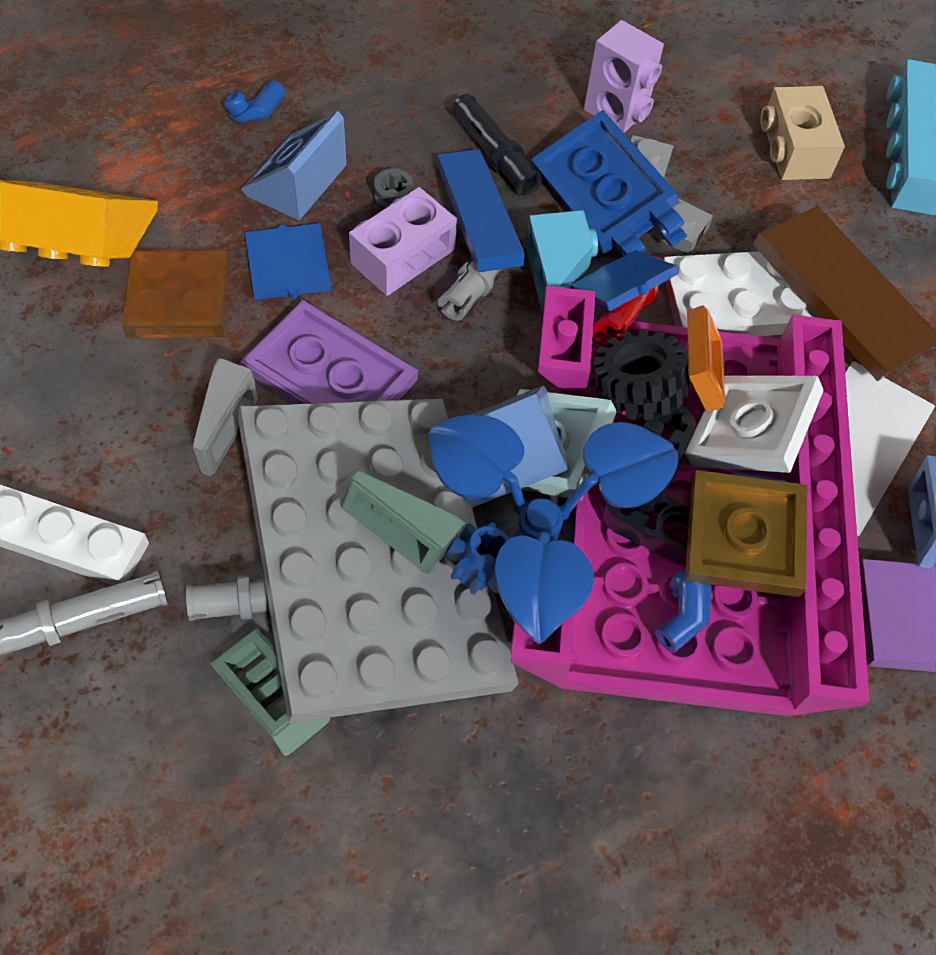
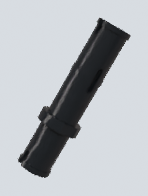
(504, 154)

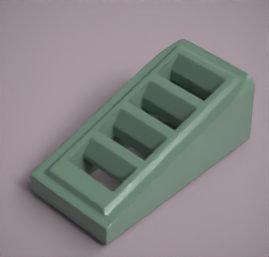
(402, 520)
(275, 721)

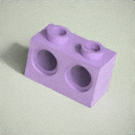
(624, 75)
(402, 240)

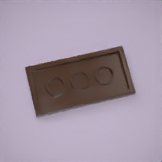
(845, 286)

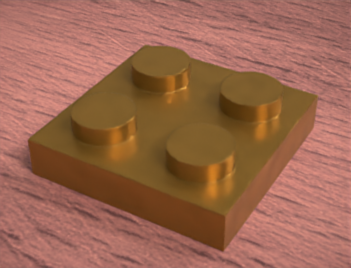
(747, 533)

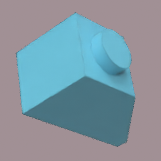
(559, 249)

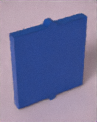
(287, 261)
(626, 279)

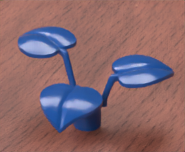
(535, 574)

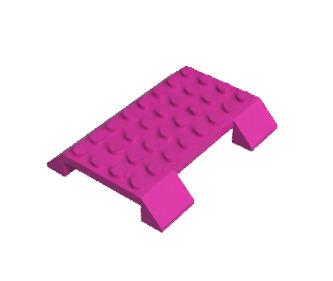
(759, 646)

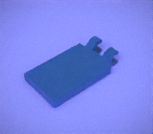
(613, 183)

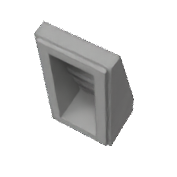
(219, 423)

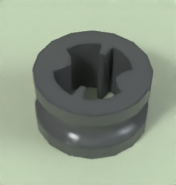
(389, 183)

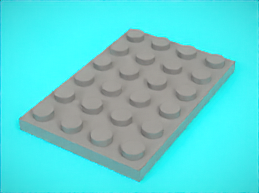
(346, 609)

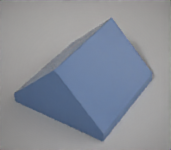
(301, 167)
(534, 422)

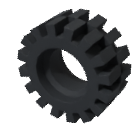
(661, 358)

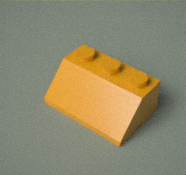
(71, 221)

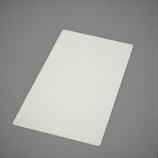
(882, 431)

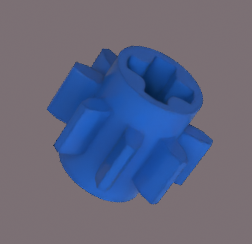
(476, 556)

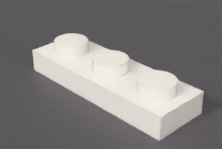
(68, 537)

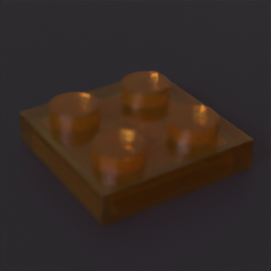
(176, 294)

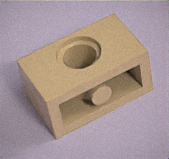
(802, 133)

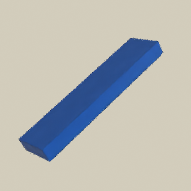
(480, 211)

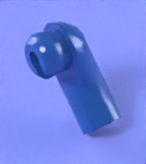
(255, 109)
(692, 613)

